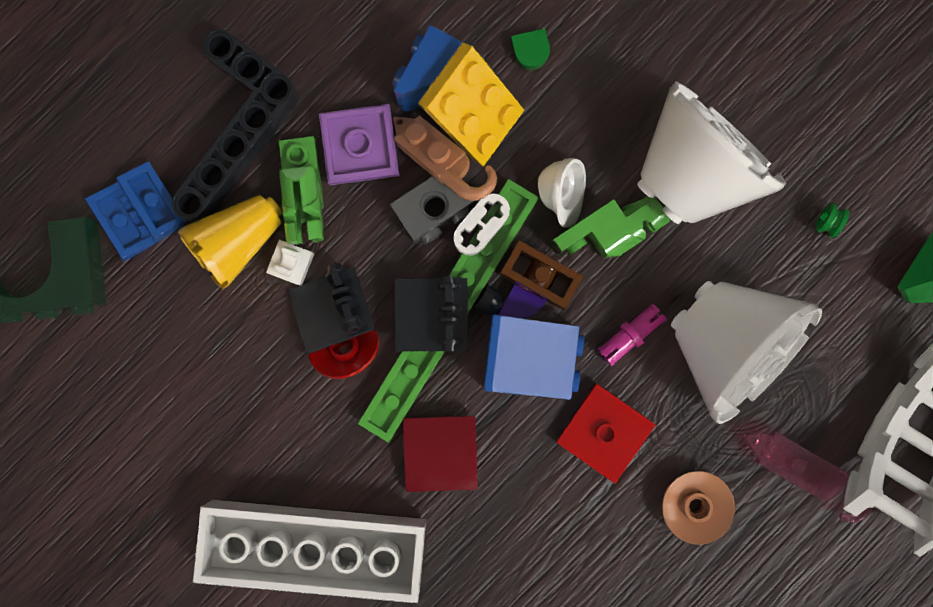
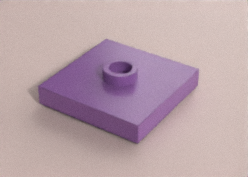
(359, 144)

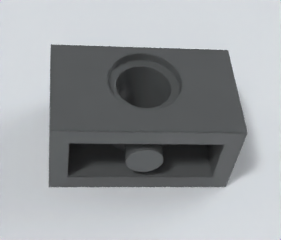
(412, 214)

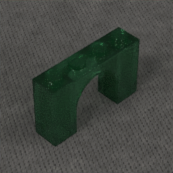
(74, 276)

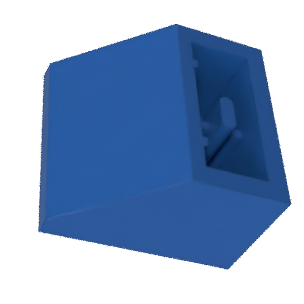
(430, 56)

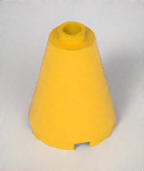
(231, 237)

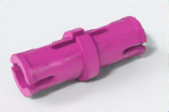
(631, 334)

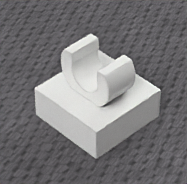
(290, 263)

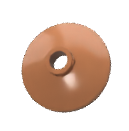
(713, 516)

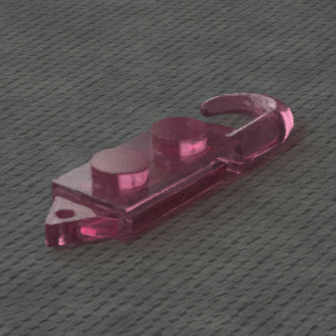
(801, 468)

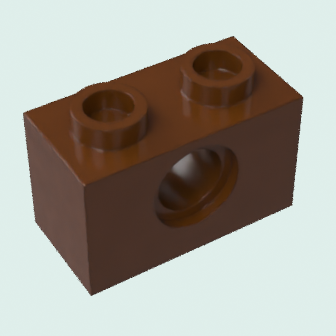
(541, 275)

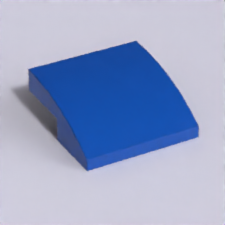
(135, 211)

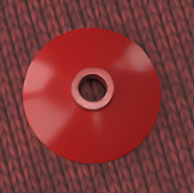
(335, 364)

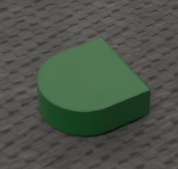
(531, 49)

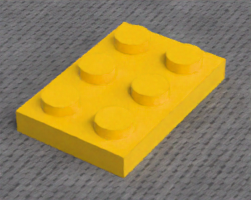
(471, 104)

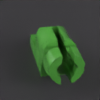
(301, 189)
(614, 230)

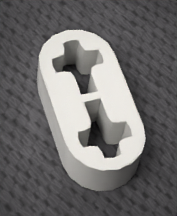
(475, 218)

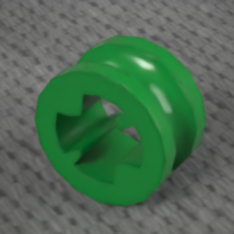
(832, 220)

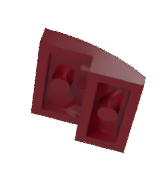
(440, 453)

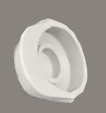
(563, 188)

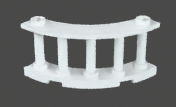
(891, 423)

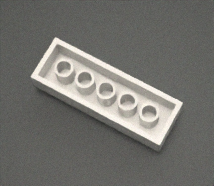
(310, 551)

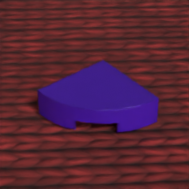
(521, 303)

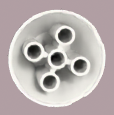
(702, 162)
(740, 342)

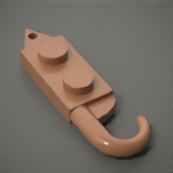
(439, 157)

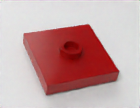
(605, 433)

